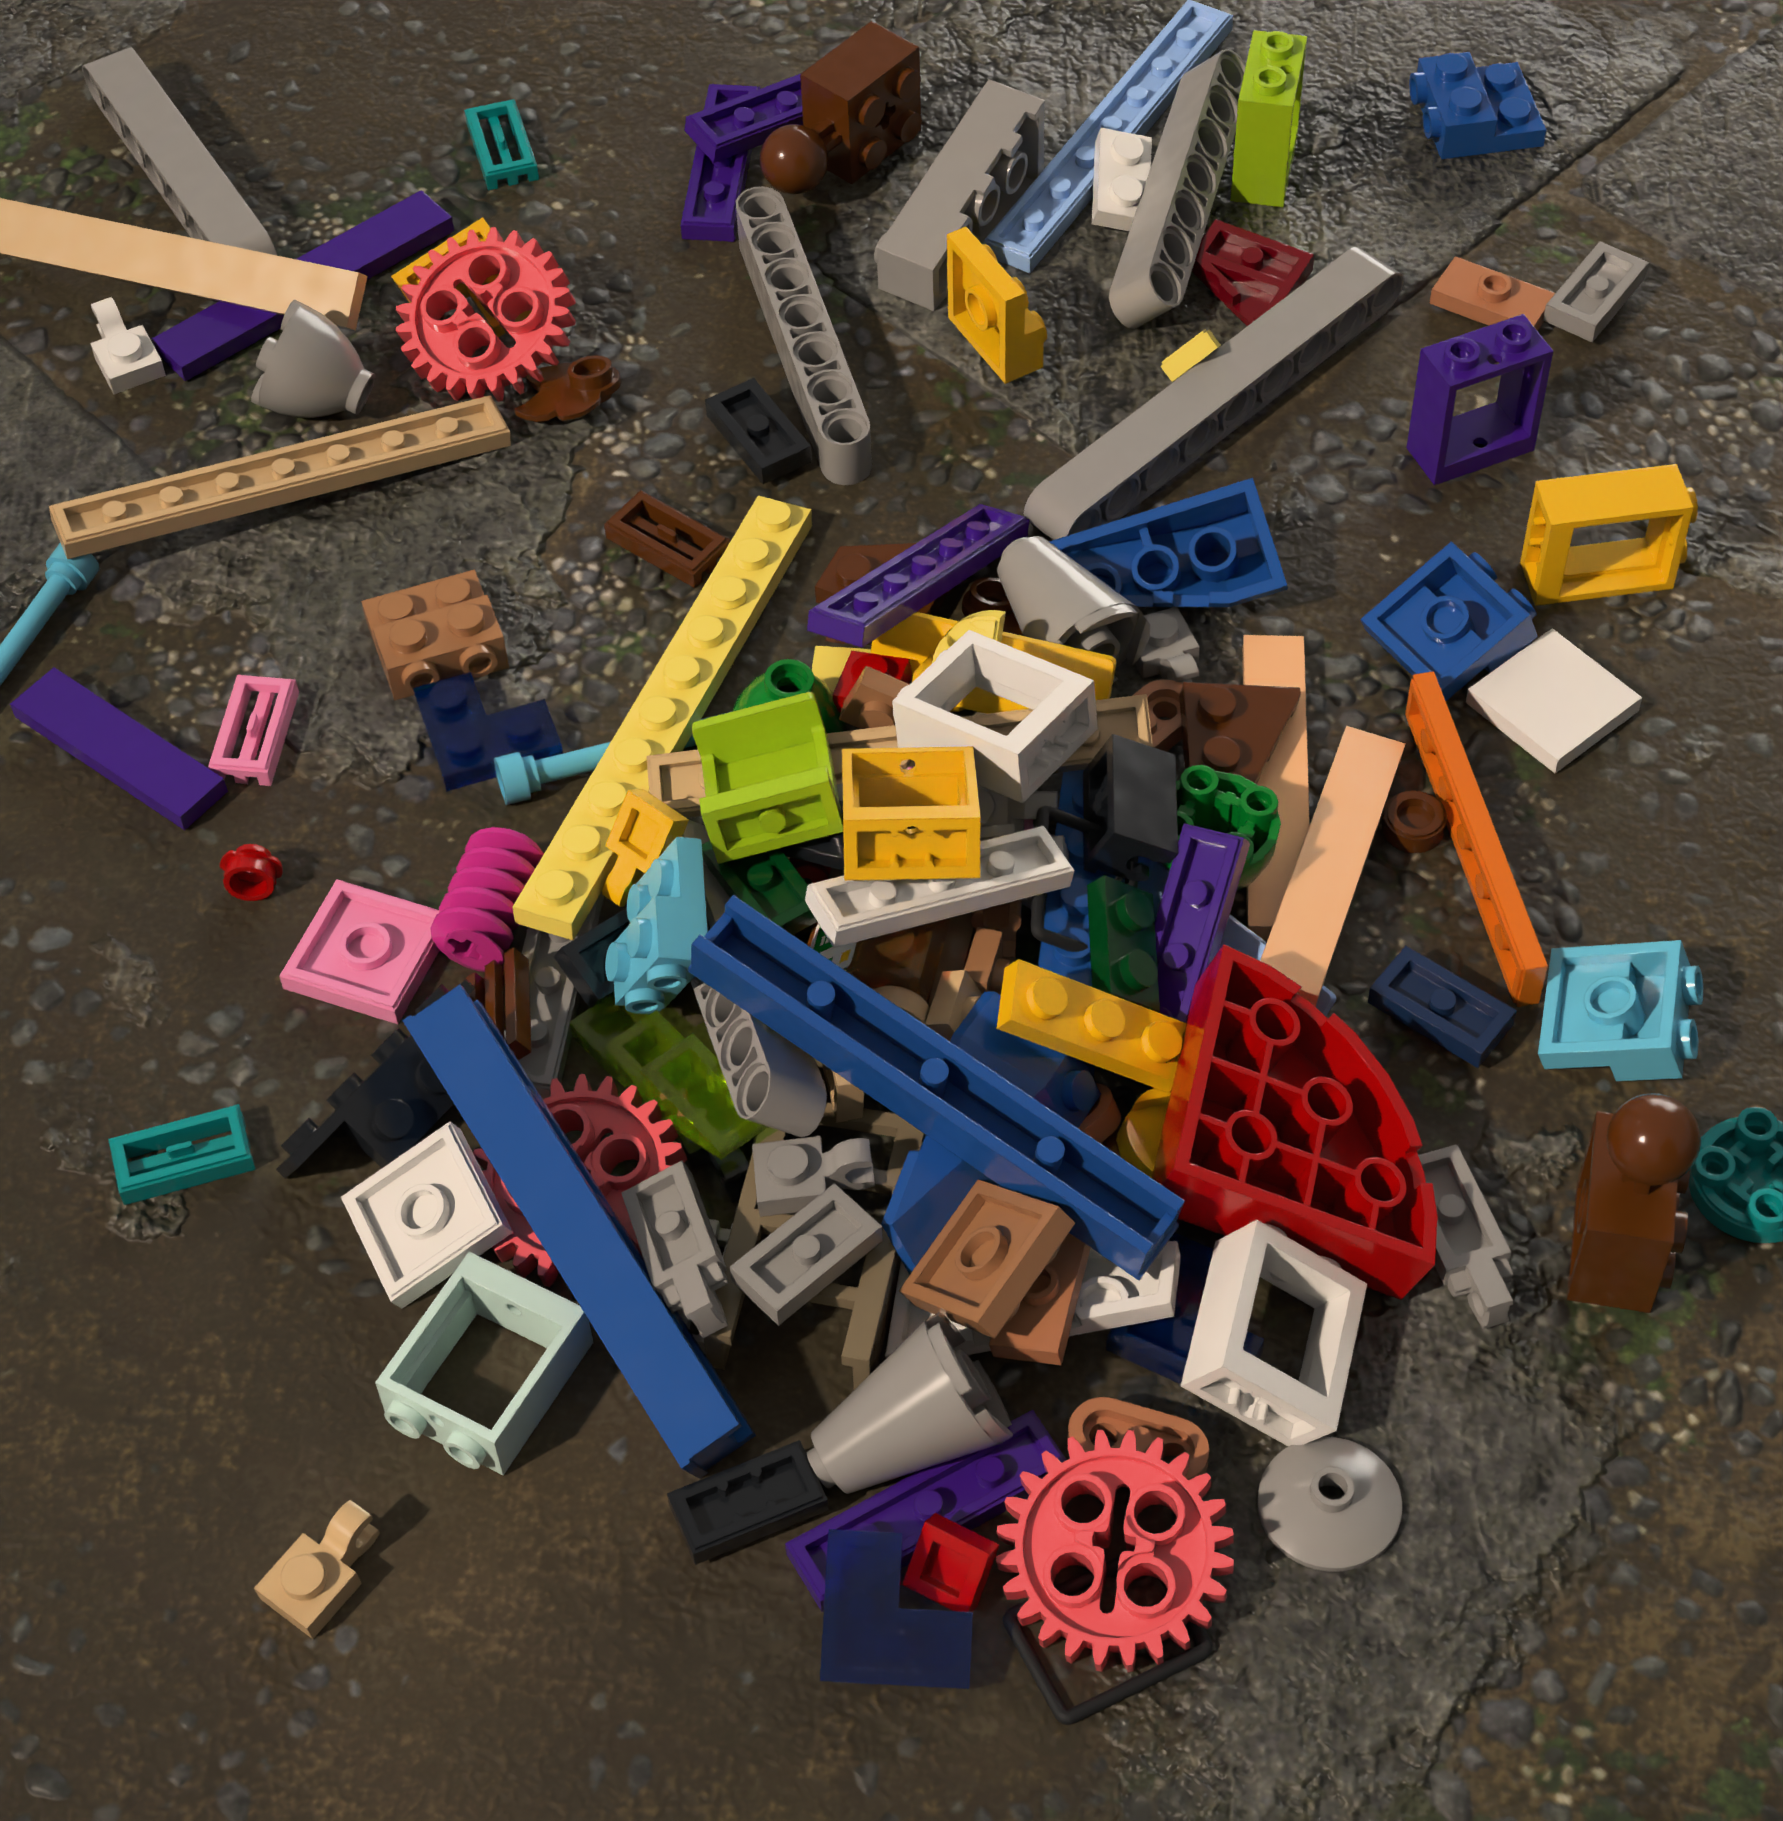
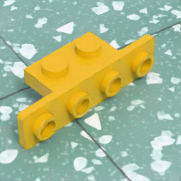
(921, 633)

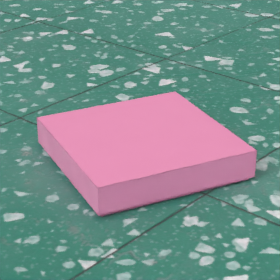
(363, 952)

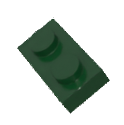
(766, 884)
(1123, 942)

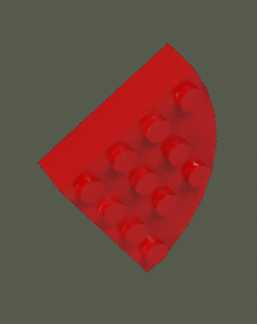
(1294, 1129)

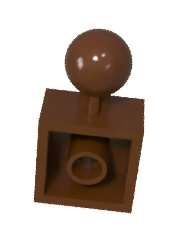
(855, 111)
(1630, 1203)

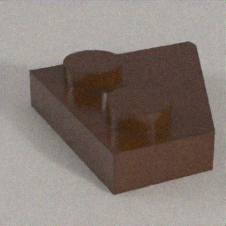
(1234, 725)

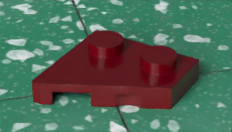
(1249, 269)

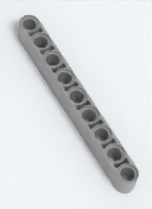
(1215, 396)

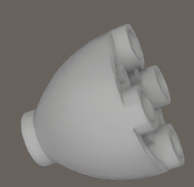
(310, 368)

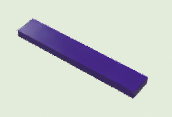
(365, 249)
(916, 576)

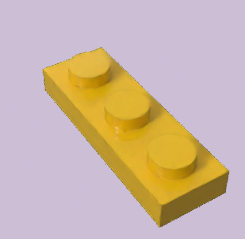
(1090, 1025)

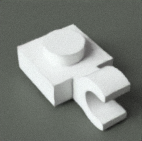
(123, 354)

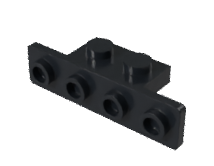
(384, 1110)

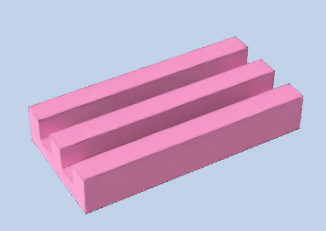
(272, 746)

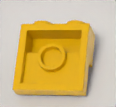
(992, 308)

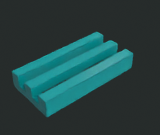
(508, 168)
(182, 1163)

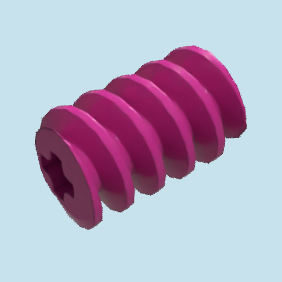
(478, 909)

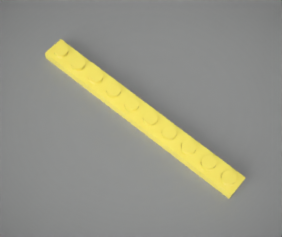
(662, 716)

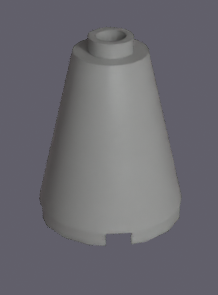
(1069, 604)
(910, 1413)

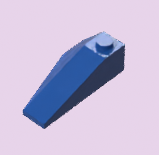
(1186, 553)
(936, 1179)

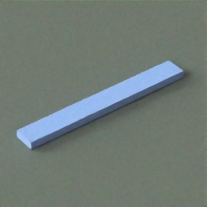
(1130, 107)

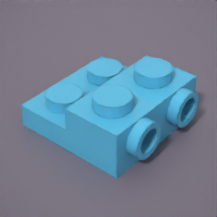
(665, 918)
(1621, 1009)

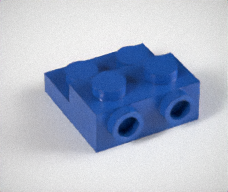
(1475, 107)
(1452, 620)

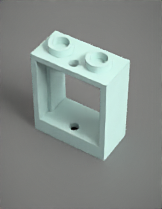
(513, 1303)

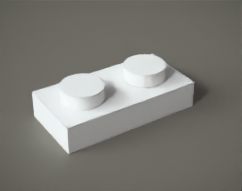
(1119, 178)

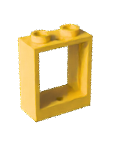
(1608, 568)
(885, 800)

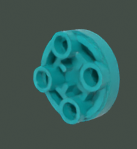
(1741, 1176)

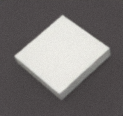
(1553, 700)
(426, 1214)

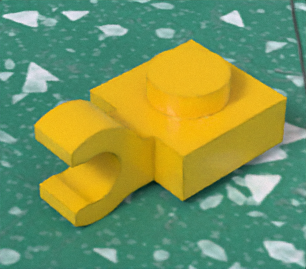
(638, 838)

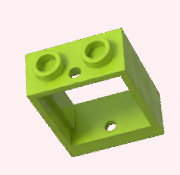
(1268, 118)

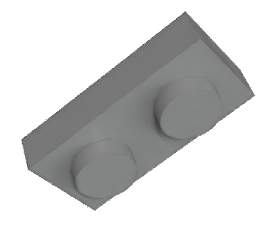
(1595, 291)
(806, 1254)

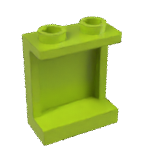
(767, 777)

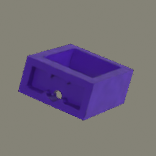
(1507, 427)

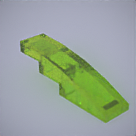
(666, 1068)

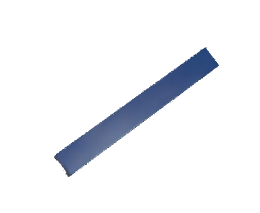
(936, 1086)
(580, 1232)

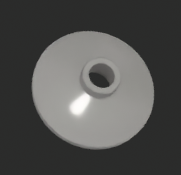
(1326, 1531)

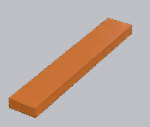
(1476, 841)

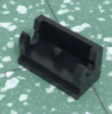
(1134, 801)

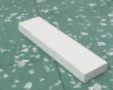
(1010, 870)

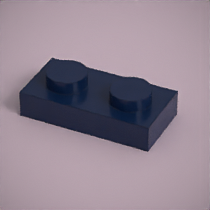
(1441, 1006)

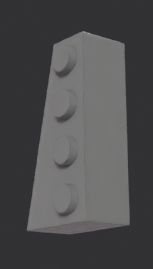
(969, 184)

